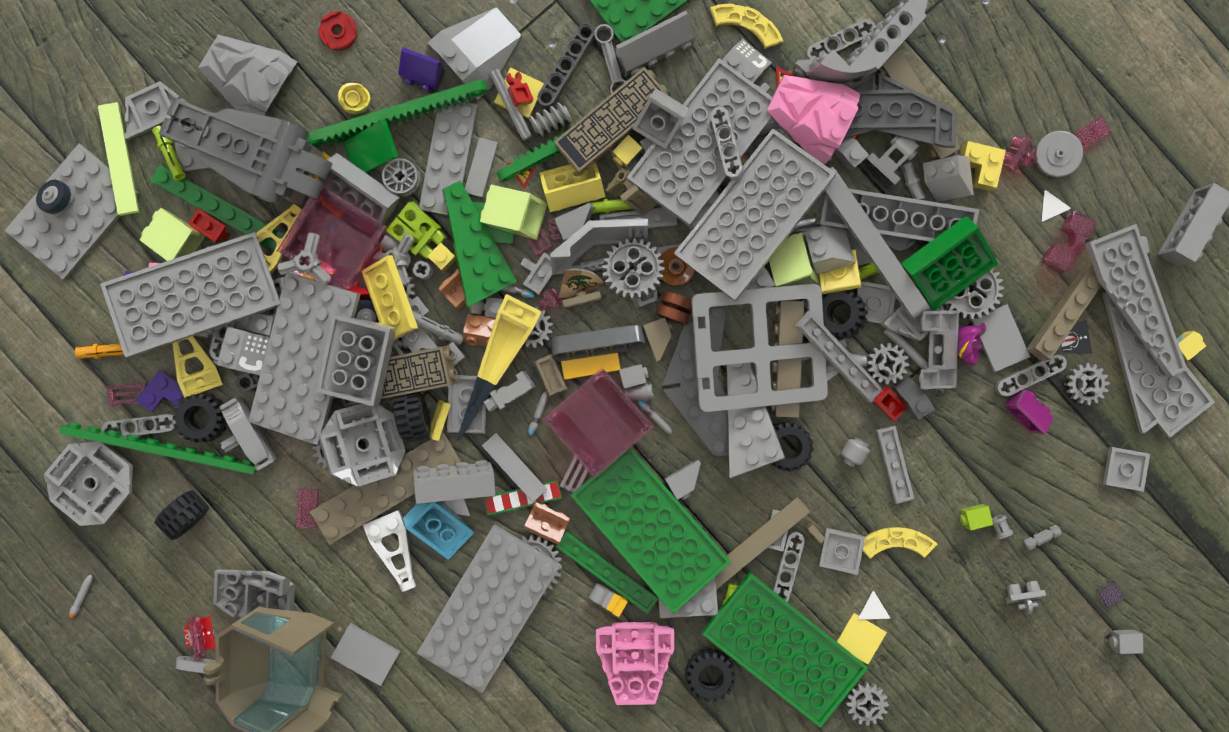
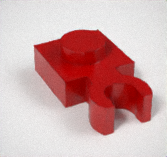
(518, 91)

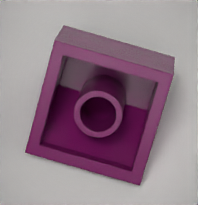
(1030, 412)

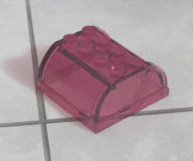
(346, 237)
(598, 423)

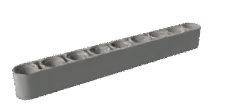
(875, 247)

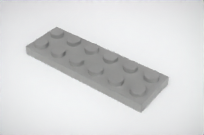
(447, 154)

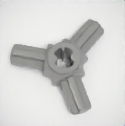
(400, 257)
(299, 265)

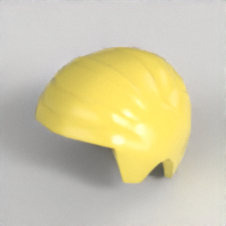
(354, 98)

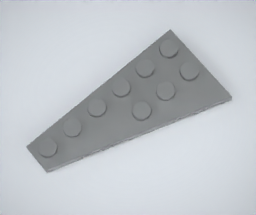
(751, 430)

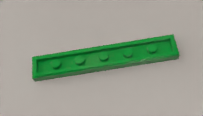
(607, 572)

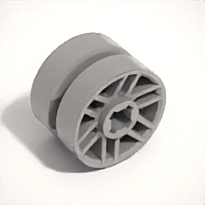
(396, 169)

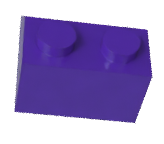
(420, 70)

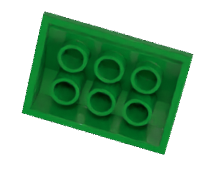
(950, 262)

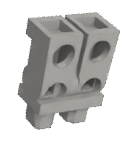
(507, 394)

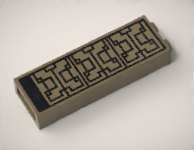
(608, 121)
(418, 372)

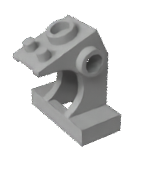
(886, 164)

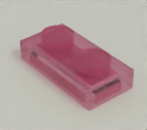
(1092, 132)
(306, 502)

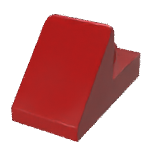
(889, 404)

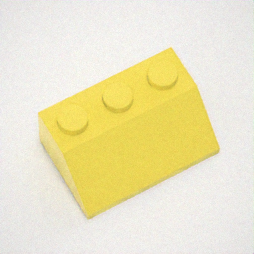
(567, 188)

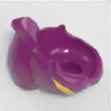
(970, 343)

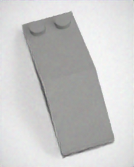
(597, 234)

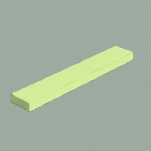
(118, 159)

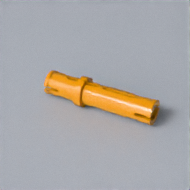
(98, 351)

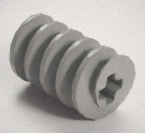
(550, 119)

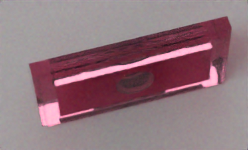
(195, 637)

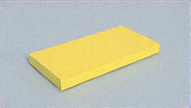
(389, 296)

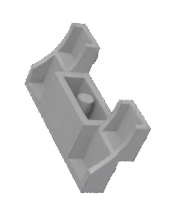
(420, 339)
(942, 349)

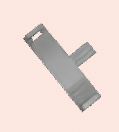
(246, 434)

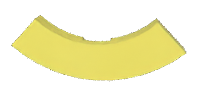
(747, 18)
(897, 537)

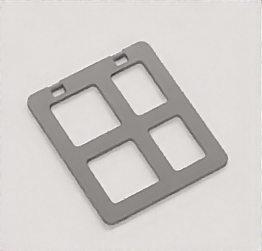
(760, 354)

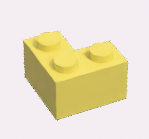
(987, 164)

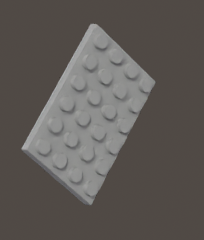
(69, 236)

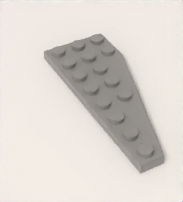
(1131, 284)

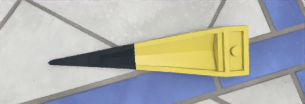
(510, 331)

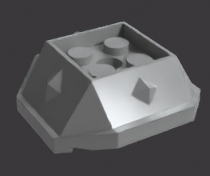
(382, 450)
(71, 478)

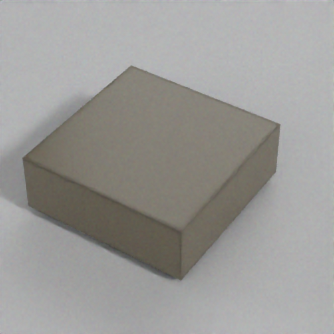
(815, 532)

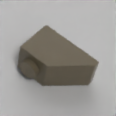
(658, 336)

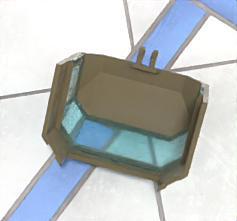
(273, 672)

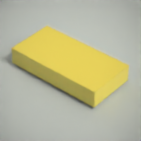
(439, 419)

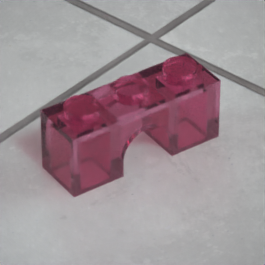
(1078, 229)

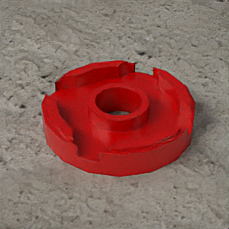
(341, 41)

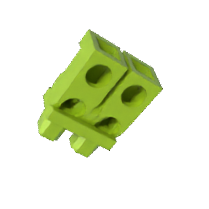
(420, 226)

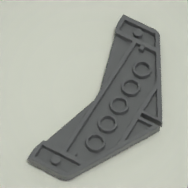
(901, 113)
(709, 426)

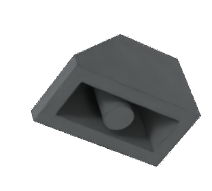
(913, 398)

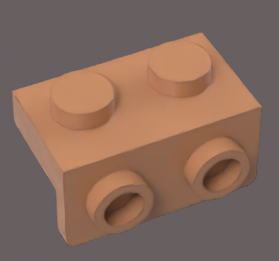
(453, 290)
(477, 330)
(546, 523)

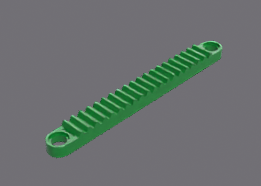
(399, 113)
(530, 161)

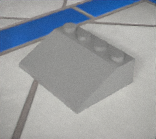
(356, 359)

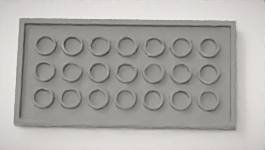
(691, 165)
(755, 214)
(190, 295)
(294, 357)
(488, 608)

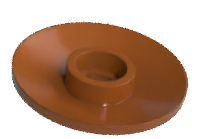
(678, 276)

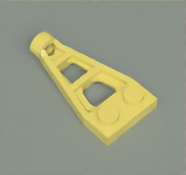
(266, 232)
(198, 381)

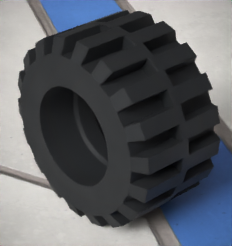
(857, 317)
(411, 417)
(185, 420)
(804, 446)
(181, 514)
(716, 689)

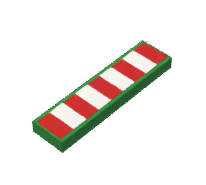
(518, 499)

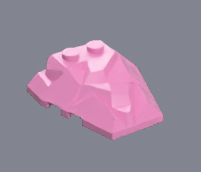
(814, 113)
(635, 659)

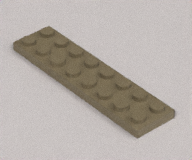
(363, 503)

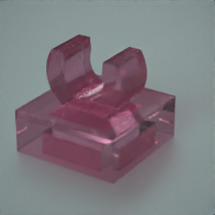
(551, 299)

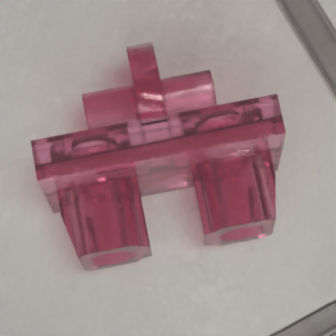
(1022, 145)

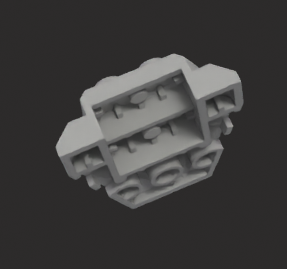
(246, 73)
(244, 591)

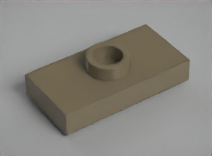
(582, 298)
(550, 375)

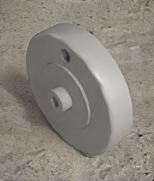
(1058, 154)

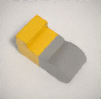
(608, 599)

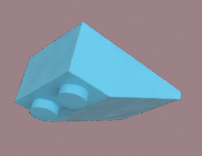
(438, 527)

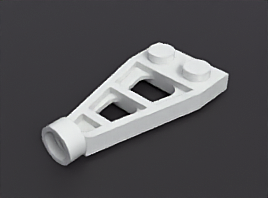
(385, 526)

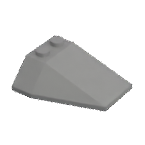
(477, 46)

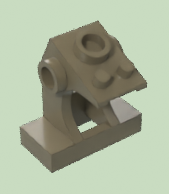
(629, 192)

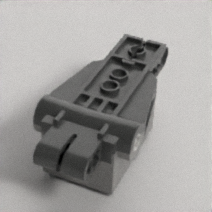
(251, 151)

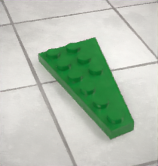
(477, 255)

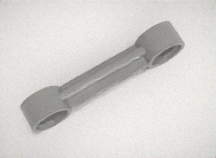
(610, 57)

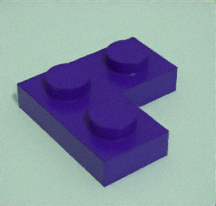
(159, 387)

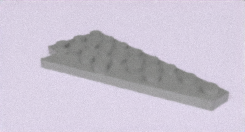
(1154, 396)

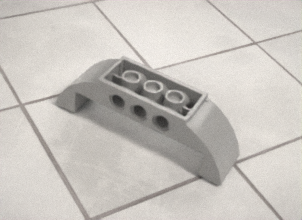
(875, 47)

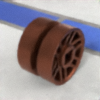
(674, 307)

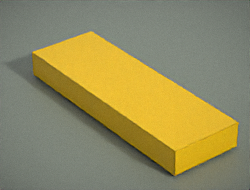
(590, 365)

